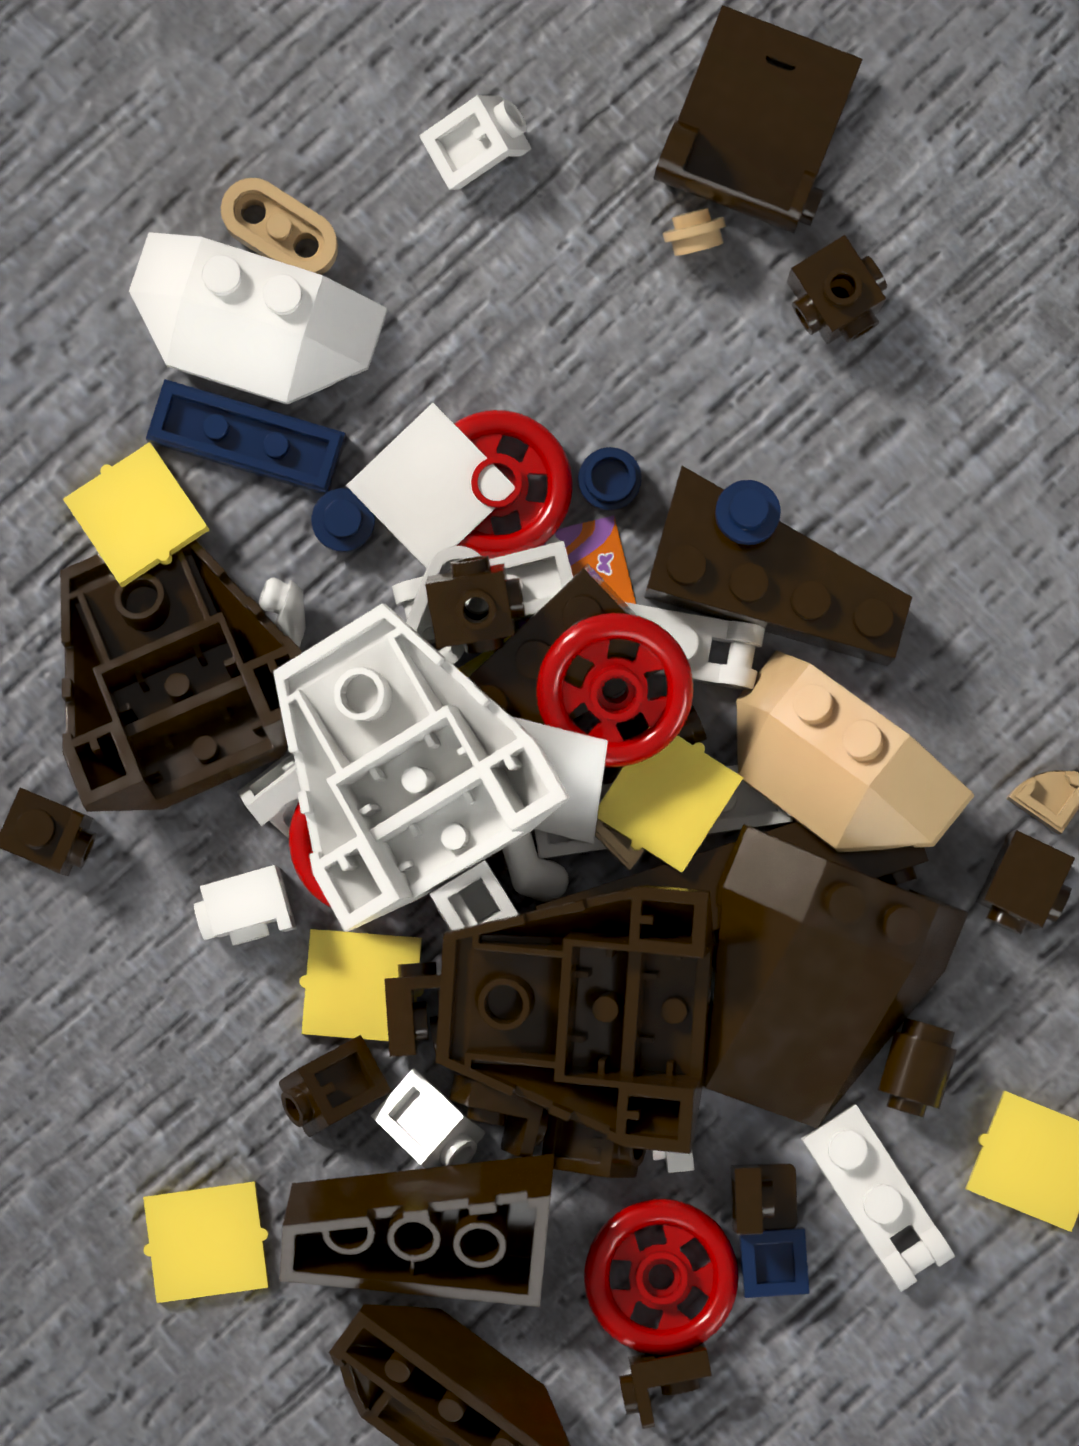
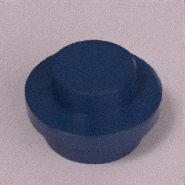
(609, 479)
(747, 512)
(342, 521)

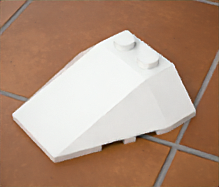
(403, 767)

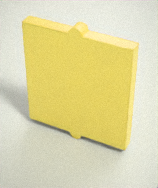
(136, 514)
(669, 801)
(348, 982)
(1030, 1161)
(206, 1242)

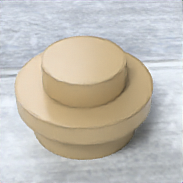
(694, 232)

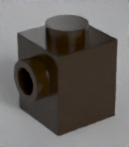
(1026, 884)

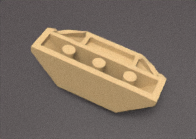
(840, 763)

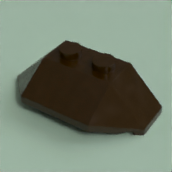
(439, 1383)

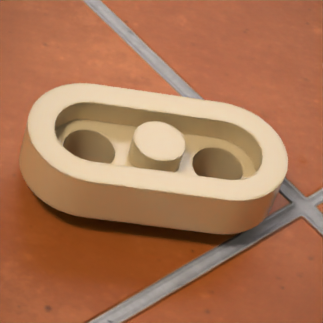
(282, 228)

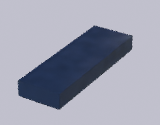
(246, 437)

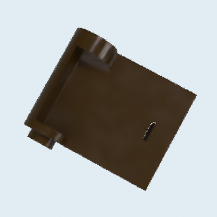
(758, 120)

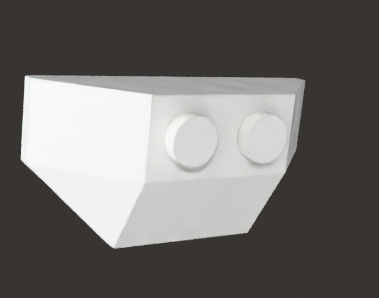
(251, 318)

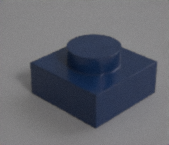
(774, 1263)

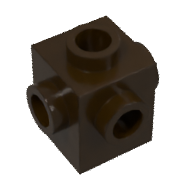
(841, 271)
(458, 624)

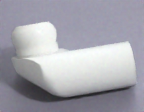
(288, 603)
(533, 875)

